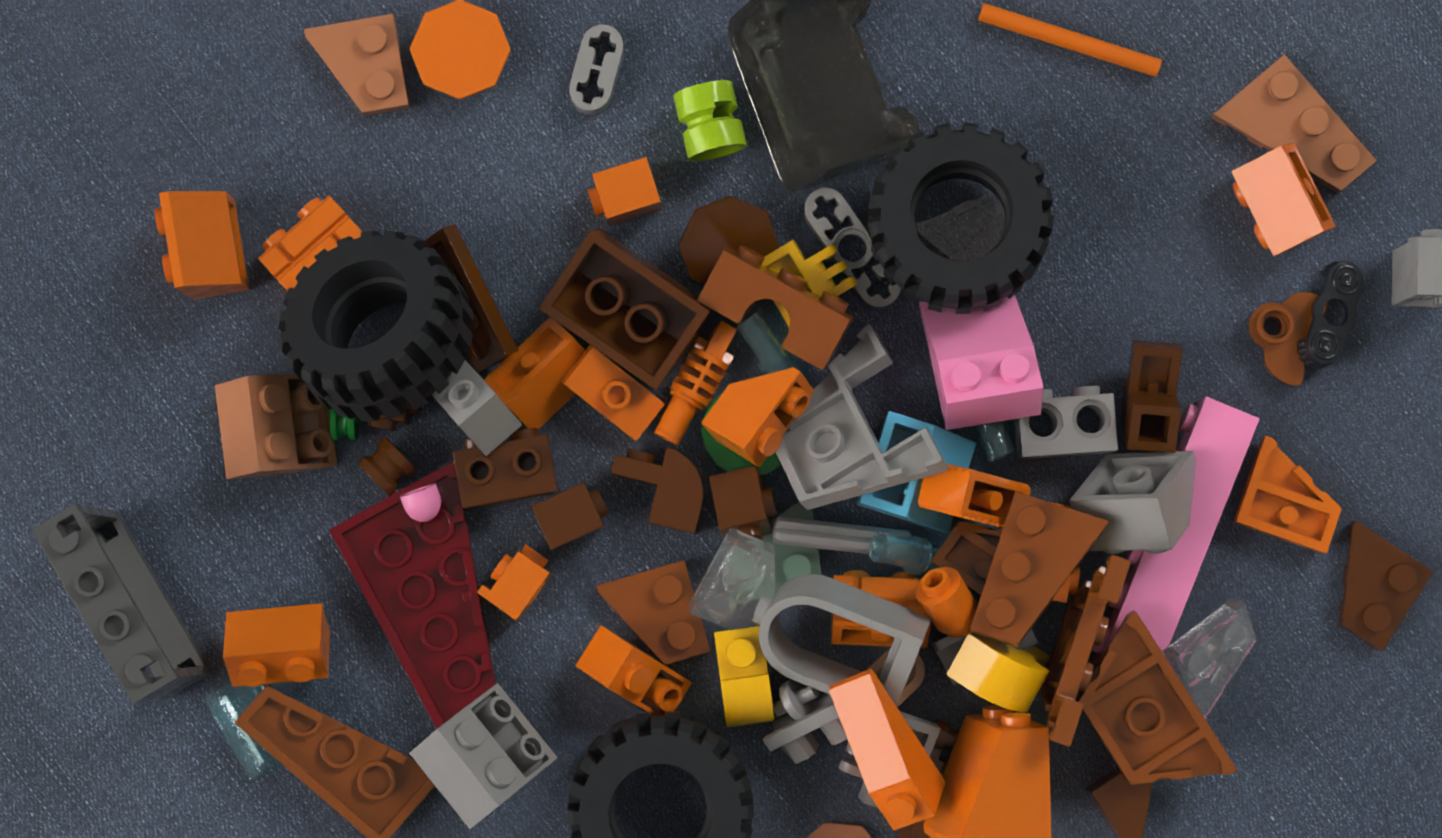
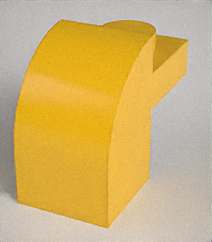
(1000, 671)
(743, 677)

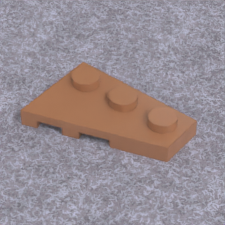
(1286, 109)

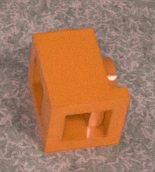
(517, 582)

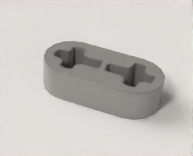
(586, 66)

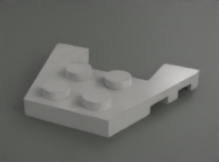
(833, 450)

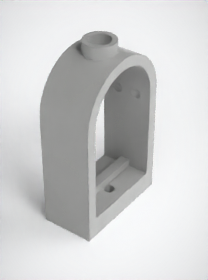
(850, 603)

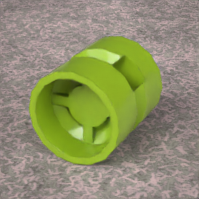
(709, 119)

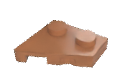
(365, 61)

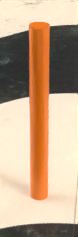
(1070, 40)

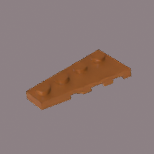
(347, 769)

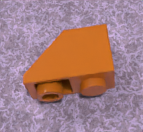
(757, 412)
(632, 673)

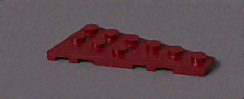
(424, 593)

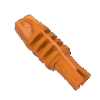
(696, 382)

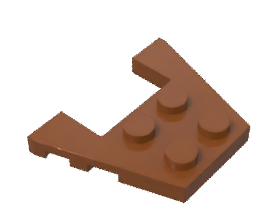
(1079, 630)

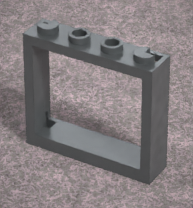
(122, 603)

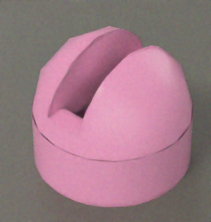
(422, 503)

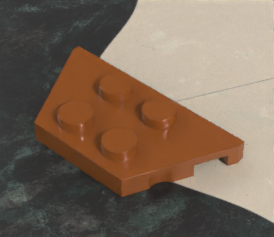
(1148, 713)

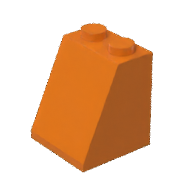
(996, 779)

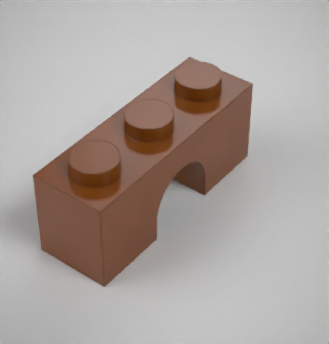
(815, 321)

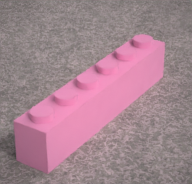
(1163, 581)

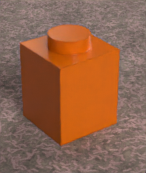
(624, 192)

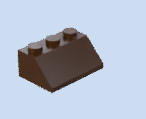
(626, 308)

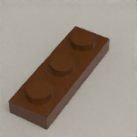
(490, 338)

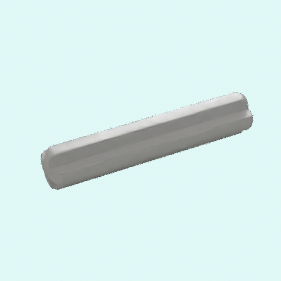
(827, 534)

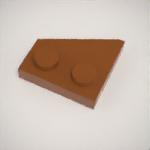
(658, 611)

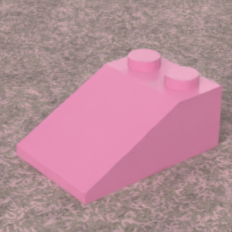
(983, 364)

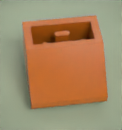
(202, 243)

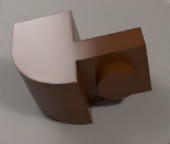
(1150, 398)
(678, 489)

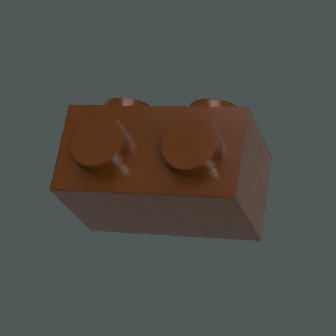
(509, 473)

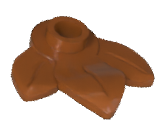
(1281, 349)

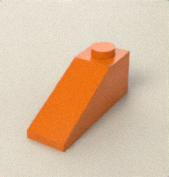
(887, 751)

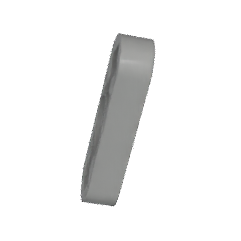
(822, 226)

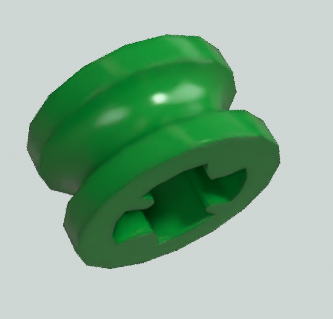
(343, 426)

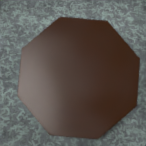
(722, 226)

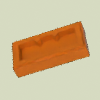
(612, 392)

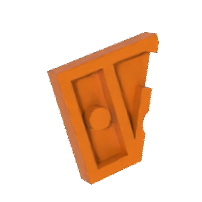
(1285, 501)

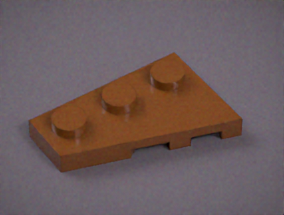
(1031, 563)

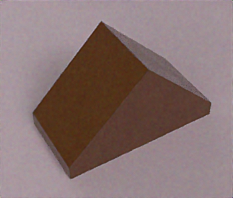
(1121, 803)

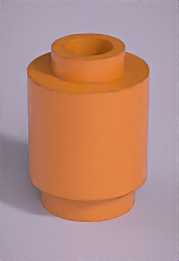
(947, 601)

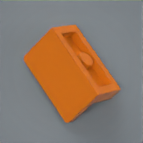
(533, 375)

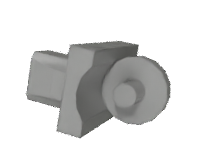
(799, 714)

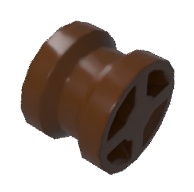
(387, 465)

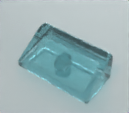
(226, 706)

